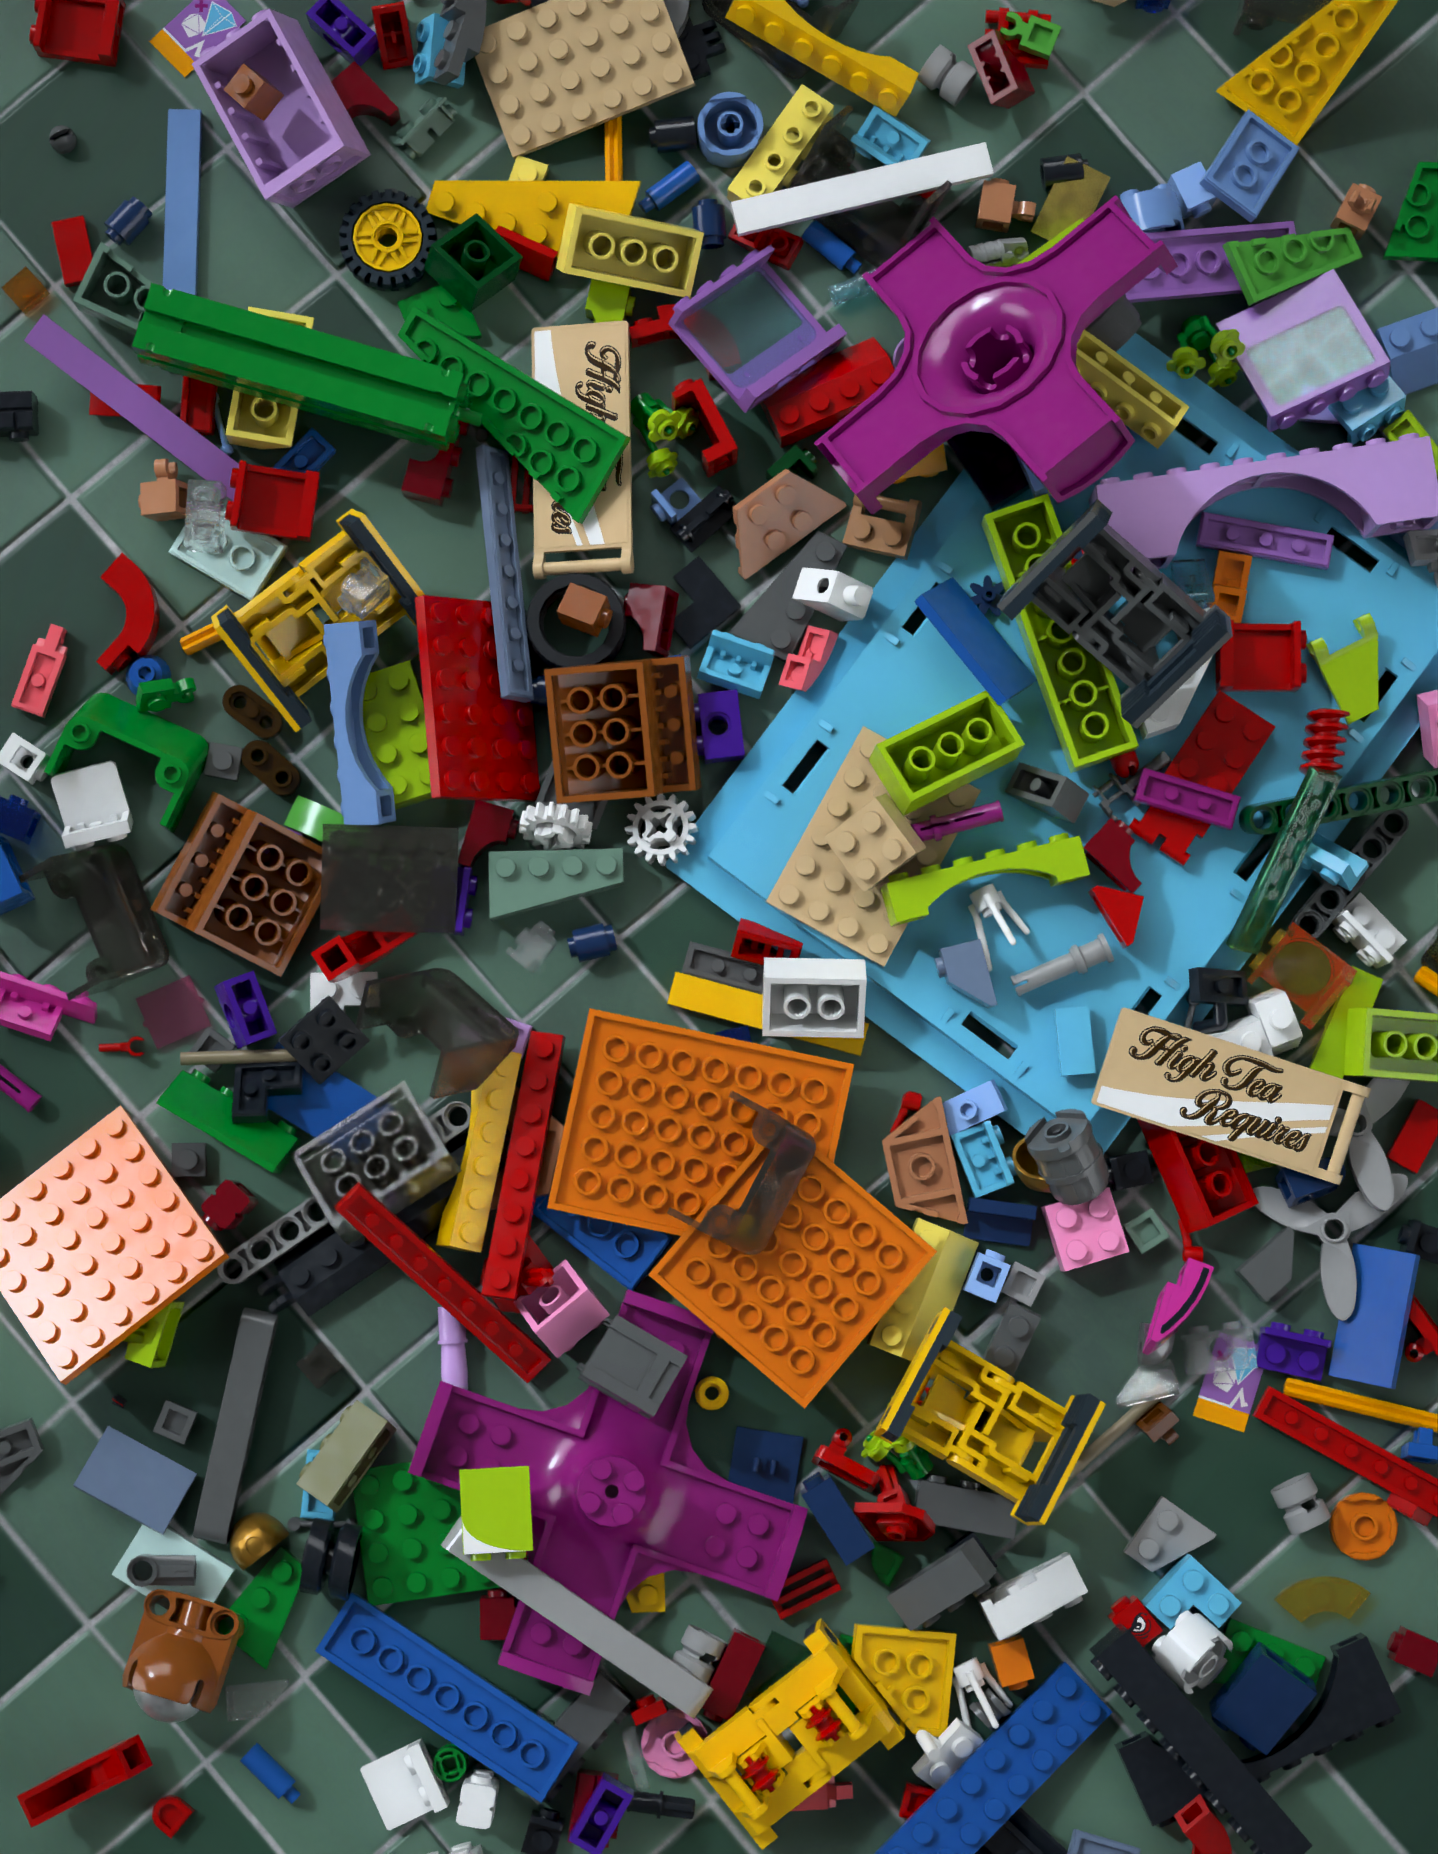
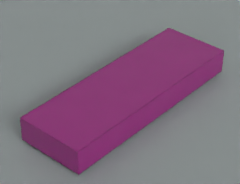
(1187, 799)

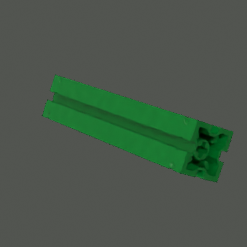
(302, 368)

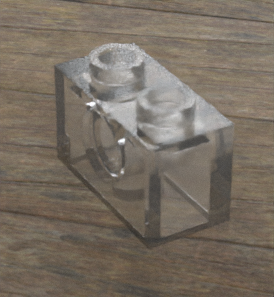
(205, 516)
(1238, 1355)

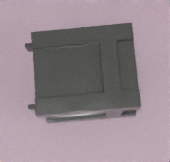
(632, 1366)

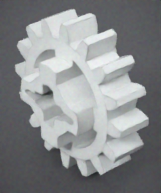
(555, 826)
(652, 838)

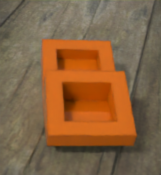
(1231, 583)

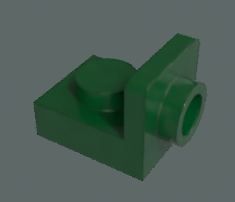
(792, 460)

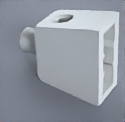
(843, 600)
(1277, 1019)

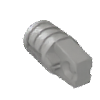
(1000, 252)

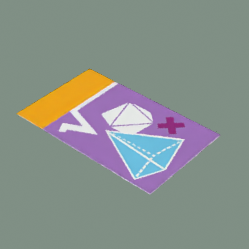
(194, 30)
(1228, 1395)

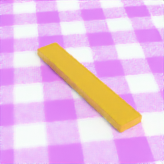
(741, 1008)

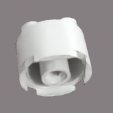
(1192, 1651)

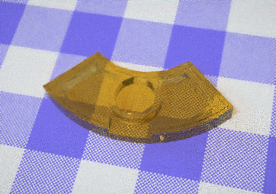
(1320, 1595)

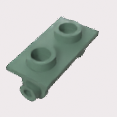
(415, 134)

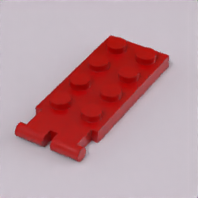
(1212, 756)

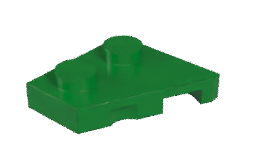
(444, 308)

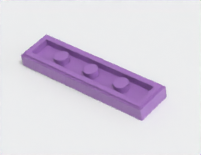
(1265, 540)

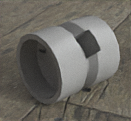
(947, 75)
(1300, 1503)
(700, 1652)

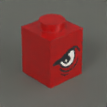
(1135, 1618)

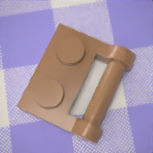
(880, 534)

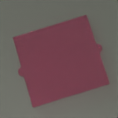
(173, 1012)

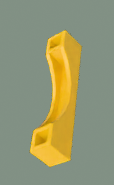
(870, 76)
(469, 1205)

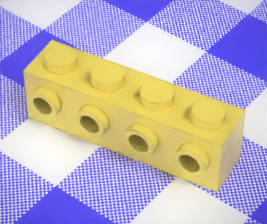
(783, 146)
(1128, 391)

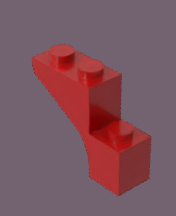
(84, 1780)

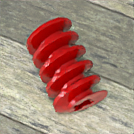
(1324, 739)

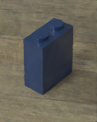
(836, 1517)
(1262, 1699)

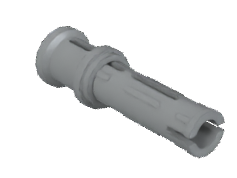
(1077, 959)

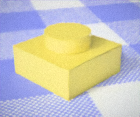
(528, 170)

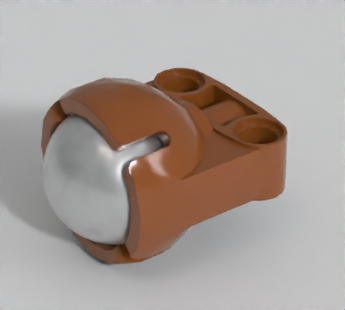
(180, 1656)

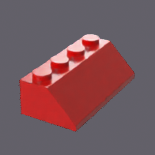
(827, 391)
(1200, 1177)

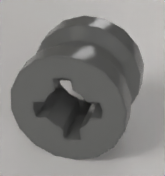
(998, 1707)

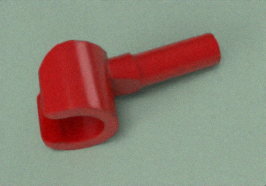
(121, 1047)
(909, 1101)
(1188, 1250)

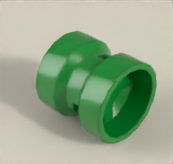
(453, 1758)

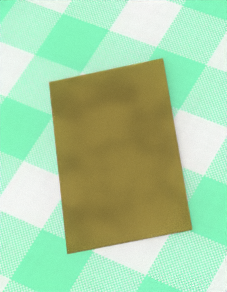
(1070, 202)

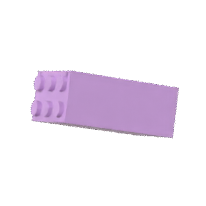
(307, 134)

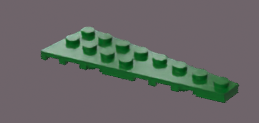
(546, 432)

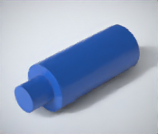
(669, 187)
(831, 247)
(270, 1773)

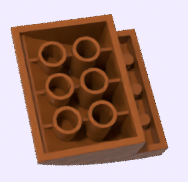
(622, 729)
(237, 892)

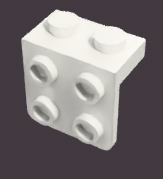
(92, 805)

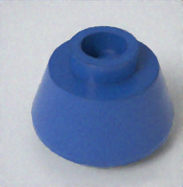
(139, 667)

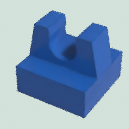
(1421, 1447)

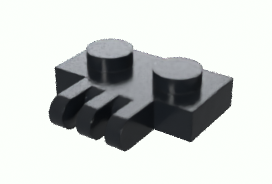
(698, 48)

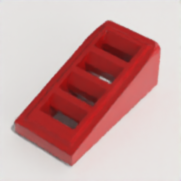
(759, 933)

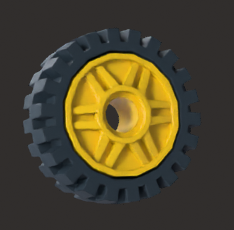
(383, 215)

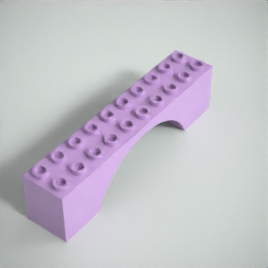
(1376, 486)

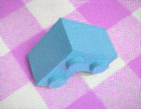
(1188, 1586)

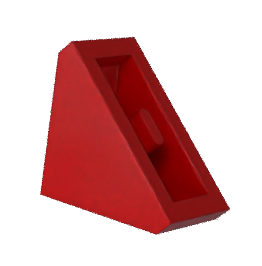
(393, 35)
(1119, 910)

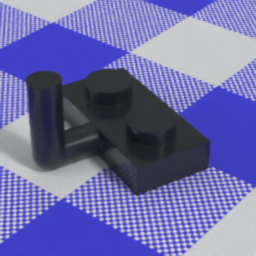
(1217, 988)

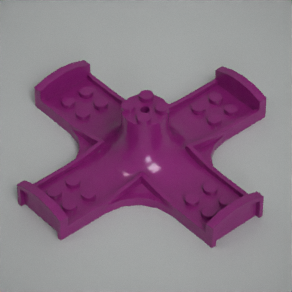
(996, 356)
(612, 1496)

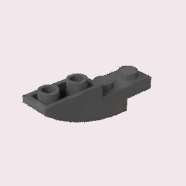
(462, 36)
(1010, 1342)

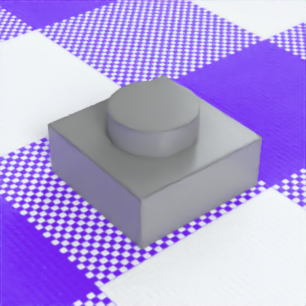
(1023, 1284)

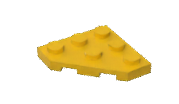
(909, 1672)

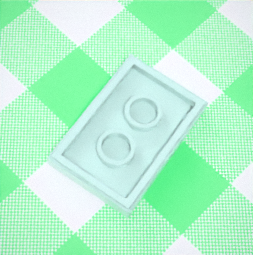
(242, 567)
(210, 1572)

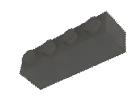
(587, 1720)

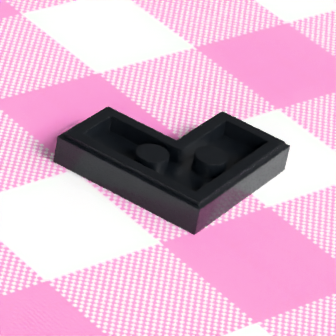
(710, 604)
(257, 1082)

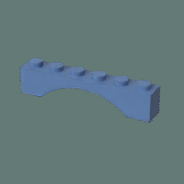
(350, 656)

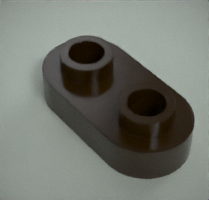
(253, 713)
(271, 767)

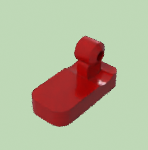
(1428, 1329)
(834, 1461)

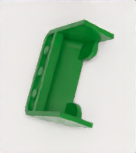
(180, 750)

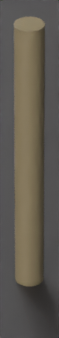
(235, 1057)
(1112, 1435)

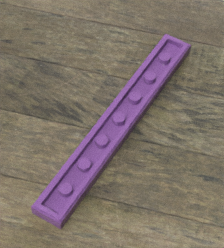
(131, 402)

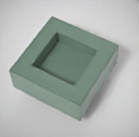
(1145, 1231)

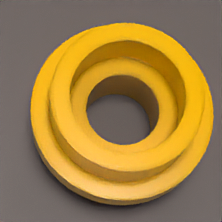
(706, 1403)

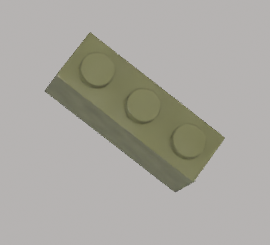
(346, 1455)

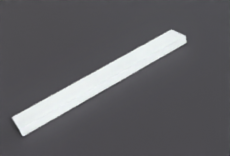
(861, 189)

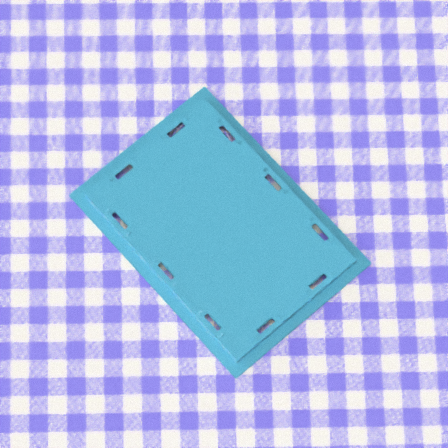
(899, 679)

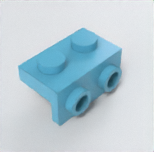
(430, 42)
(888, 139)
(1369, 410)
(736, 664)
(1334, 862)
(983, 1158)

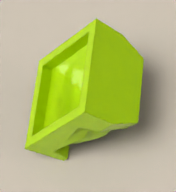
(153, 1340)

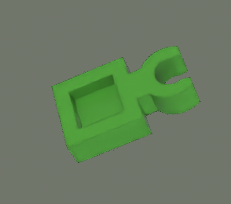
(1036, 36)

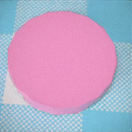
(659, 1736)

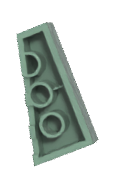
(113, 291)
(549, 877)

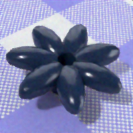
(984, 601)

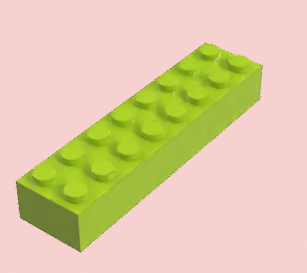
(1073, 682)

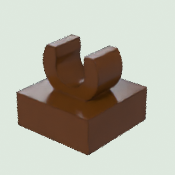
(1158, 1424)

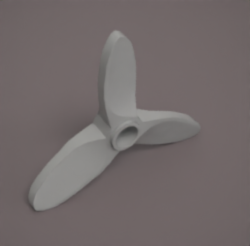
(1364, 1153)
(1336, 1258)

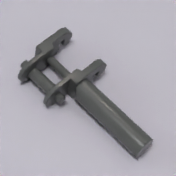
(1130, 785)

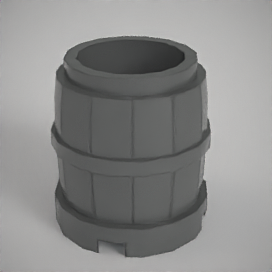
(1116, 324)
(1068, 1157)

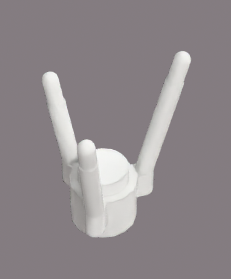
(989, 903)
(971, 1675)

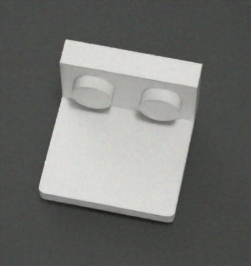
(1368, 932)
(405, 1785)

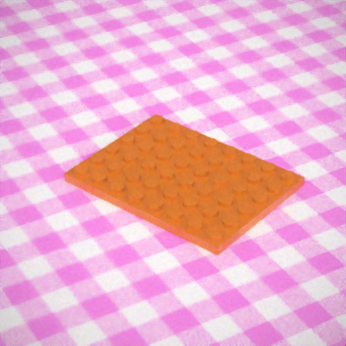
(656, 1119)

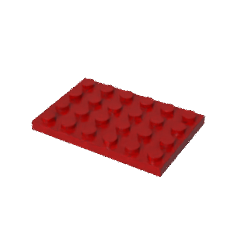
(474, 737)

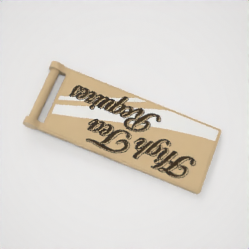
(593, 371)
(1226, 1094)

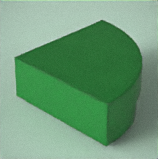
(885, 1562)

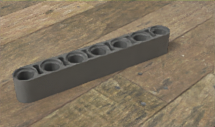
(235, 1425)

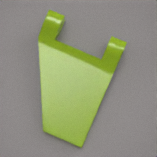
(1351, 670)

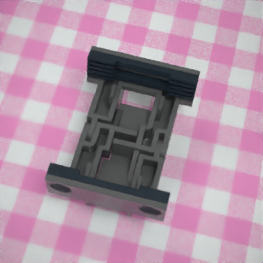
(1150, 611)

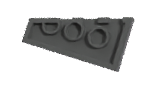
(775, 616)

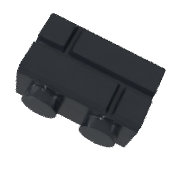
(18, 415)

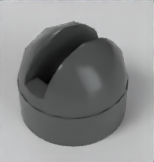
(63, 144)

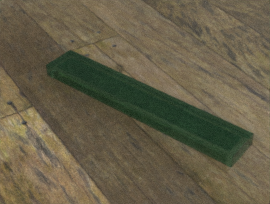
(1283, 860)

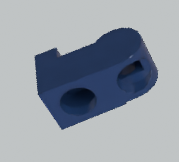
(1300, 1187)

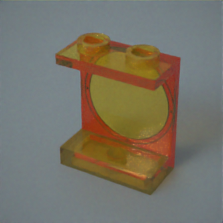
(1304, 970)

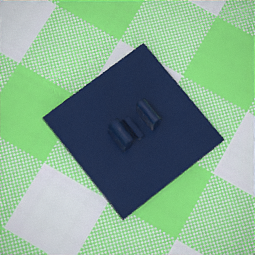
(766, 1462)

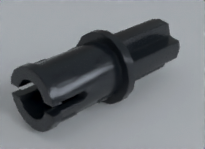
(662, 1805)

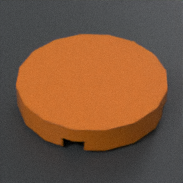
(1363, 1526)

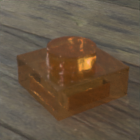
(25, 290)

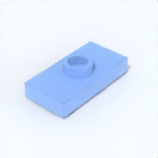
(973, 1107)

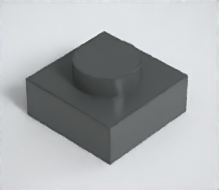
(223, 762)
(212, 1041)
(189, 1159)
(175, 1421)

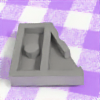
(1166, 1536)

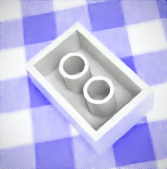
(814, 997)

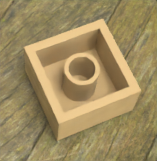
(875, 842)

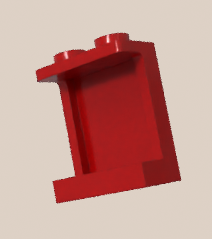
(78, 30)
(724, 449)
(273, 501)
(1262, 658)

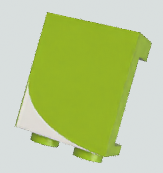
(496, 1512)

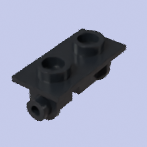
(704, 518)

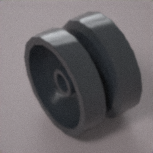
(326, 1558)

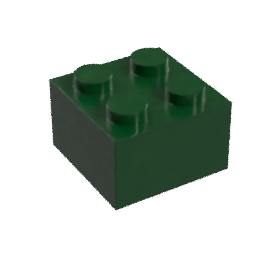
(473, 262)

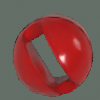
(1125, 764)

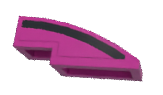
(1177, 1303)

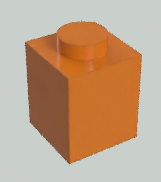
(1011, 1662)

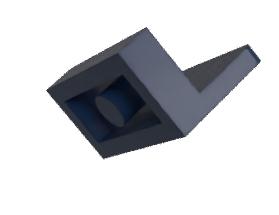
(999, 1221)

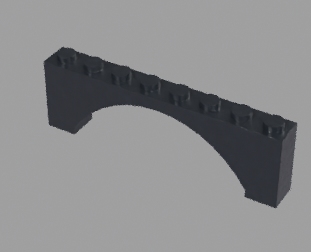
(1351, 1701)

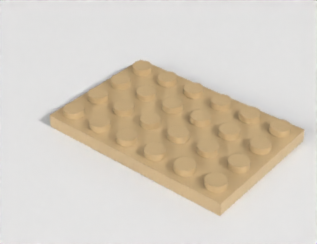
(578, 67)
(818, 885)

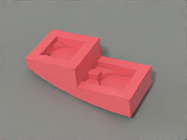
(803, 669)

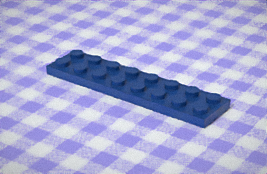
(447, 1697)
(1004, 1769)

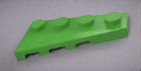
(1280, 263)

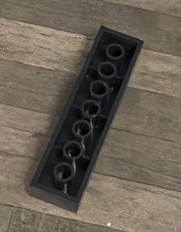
(1194, 1740)

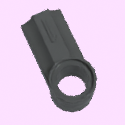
(167, 1570)

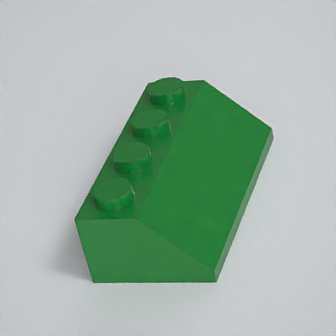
(211, 1112)

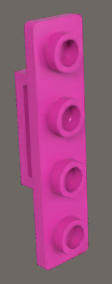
(39, 1007)

